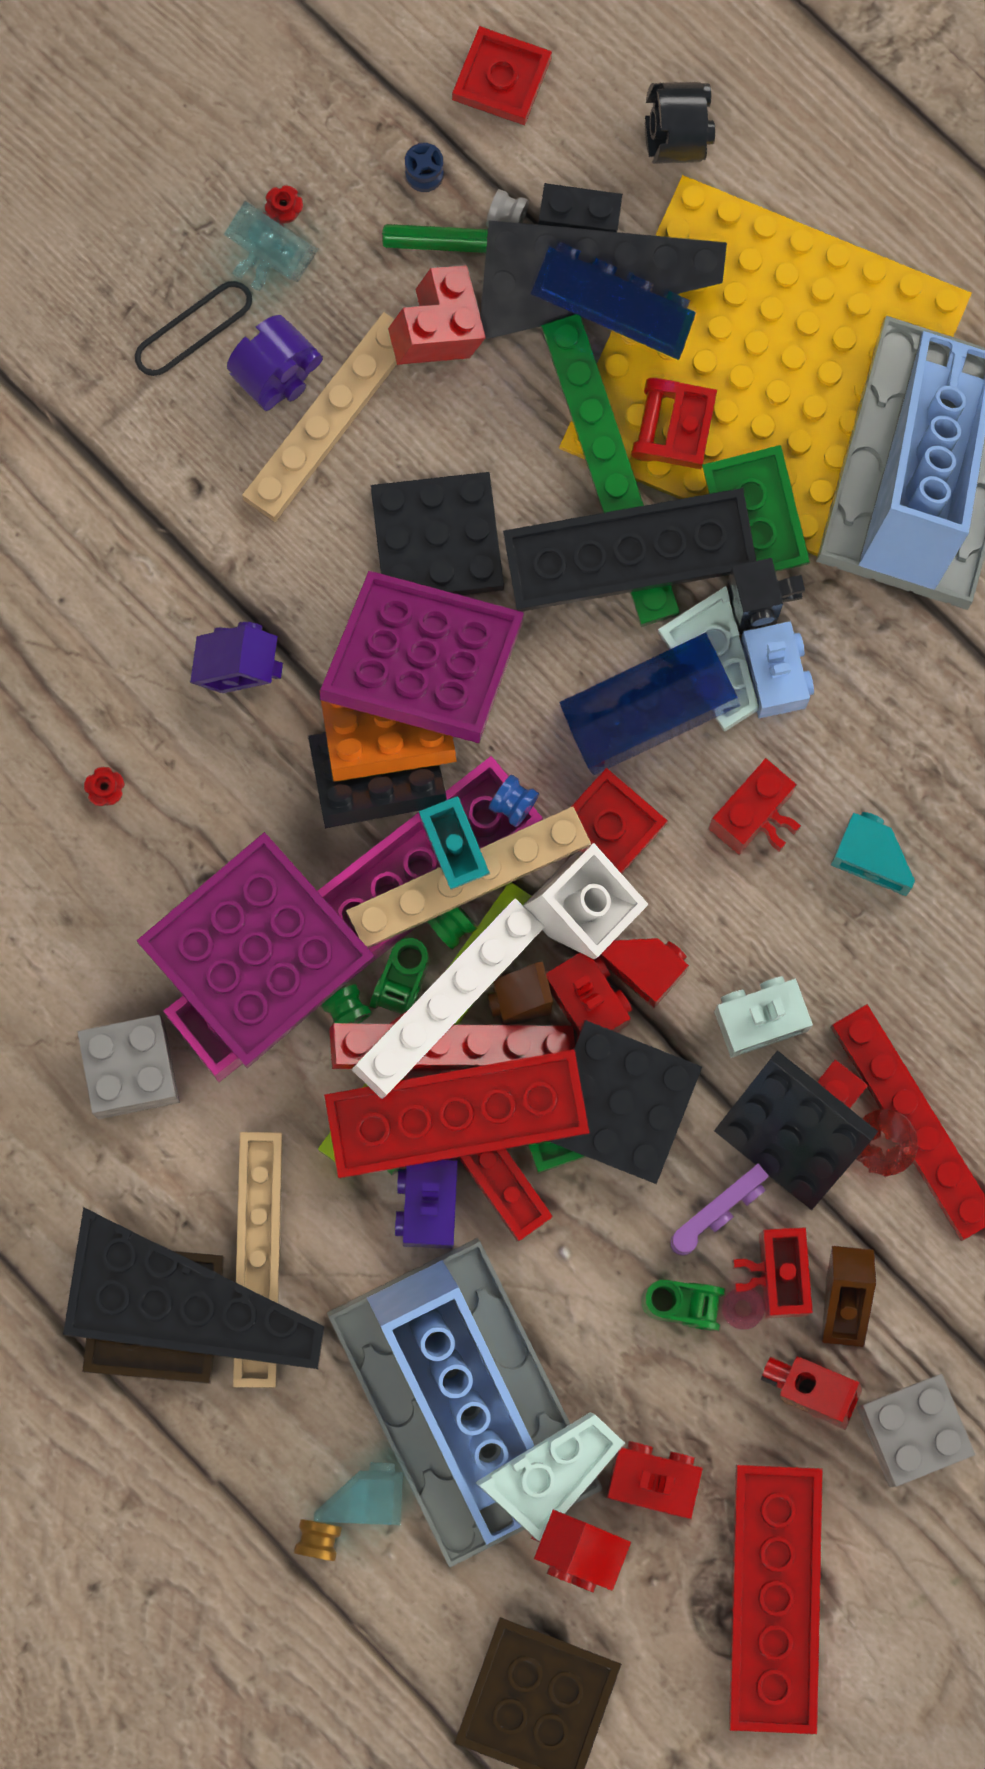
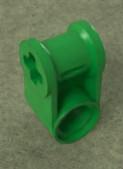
(399, 980)
(687, 1304)

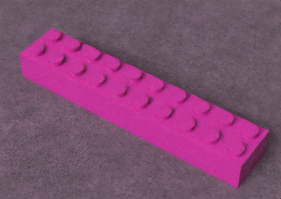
(387, 865)

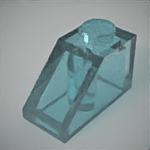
(367, 1498)

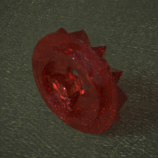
(898, 1130)

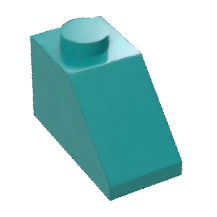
(453, 843)
(873, 854)

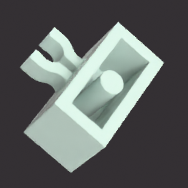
(762, 1016)

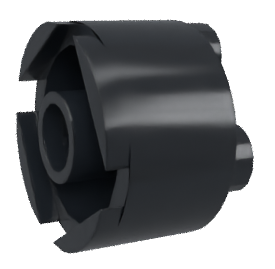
(679, 122)

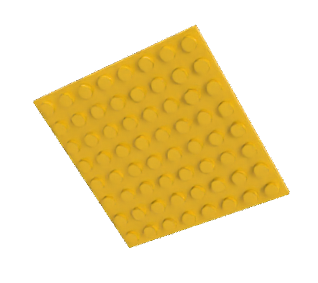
(777, 341)

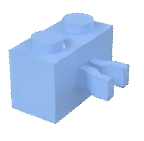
(777, 669)

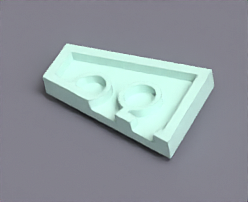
(717, 619)
(552, 1473)

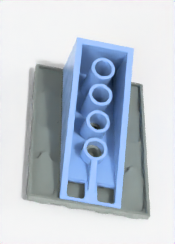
(915, 469)
(452, 1389)

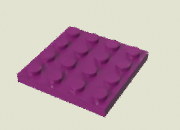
(422, 656)
(255, 949)

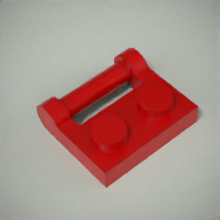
(687, 426)

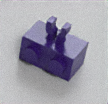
(235, 658)
(429, 1204)

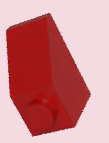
(646, 966)

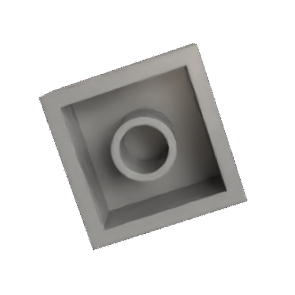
(128, 1067)
(915, 1431)

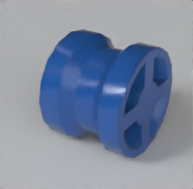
(513, 800)

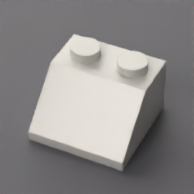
(586, 903)

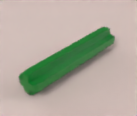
(434, 238)

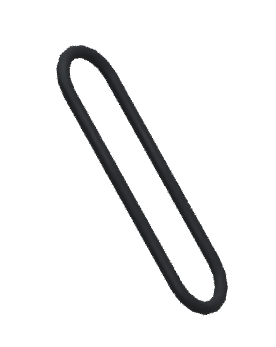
(144, 344)

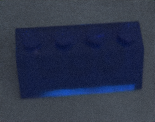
(613, 301)
(649, 704)

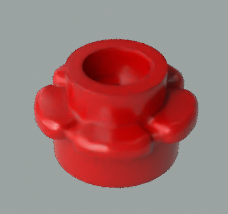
(286, 213)
(111, 794)

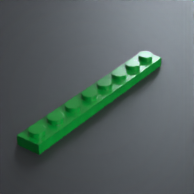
(601, 442)

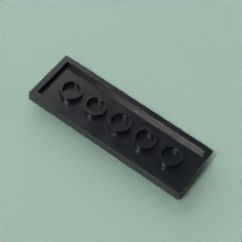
(629, 550)

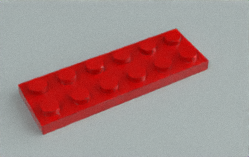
(457, 1114)
(776, 1599)

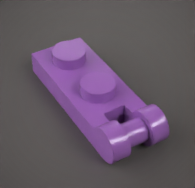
(717, 1212)

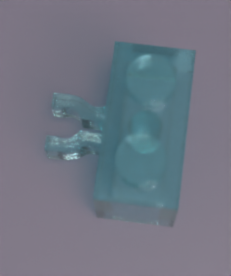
(271, 243)

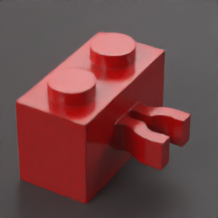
(753, 807)
(586, 995)
(783, 1272)
(655, 1481)
(581, 1552)

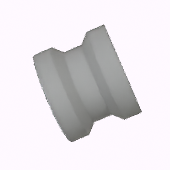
(507, 208)

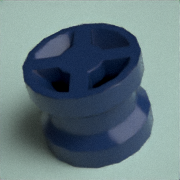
(421, 158)

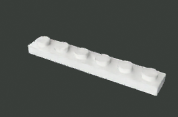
(447, 999)

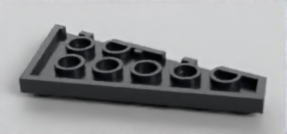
(517, 249)
(159, 1299)

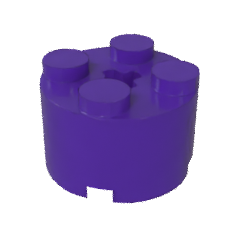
(273, 362)

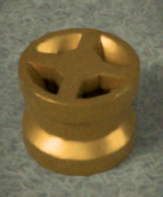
(317, 1540)

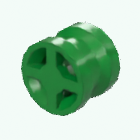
(452, 926)
(346, 1006)

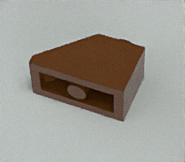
(521, 995)
(848, 1296)

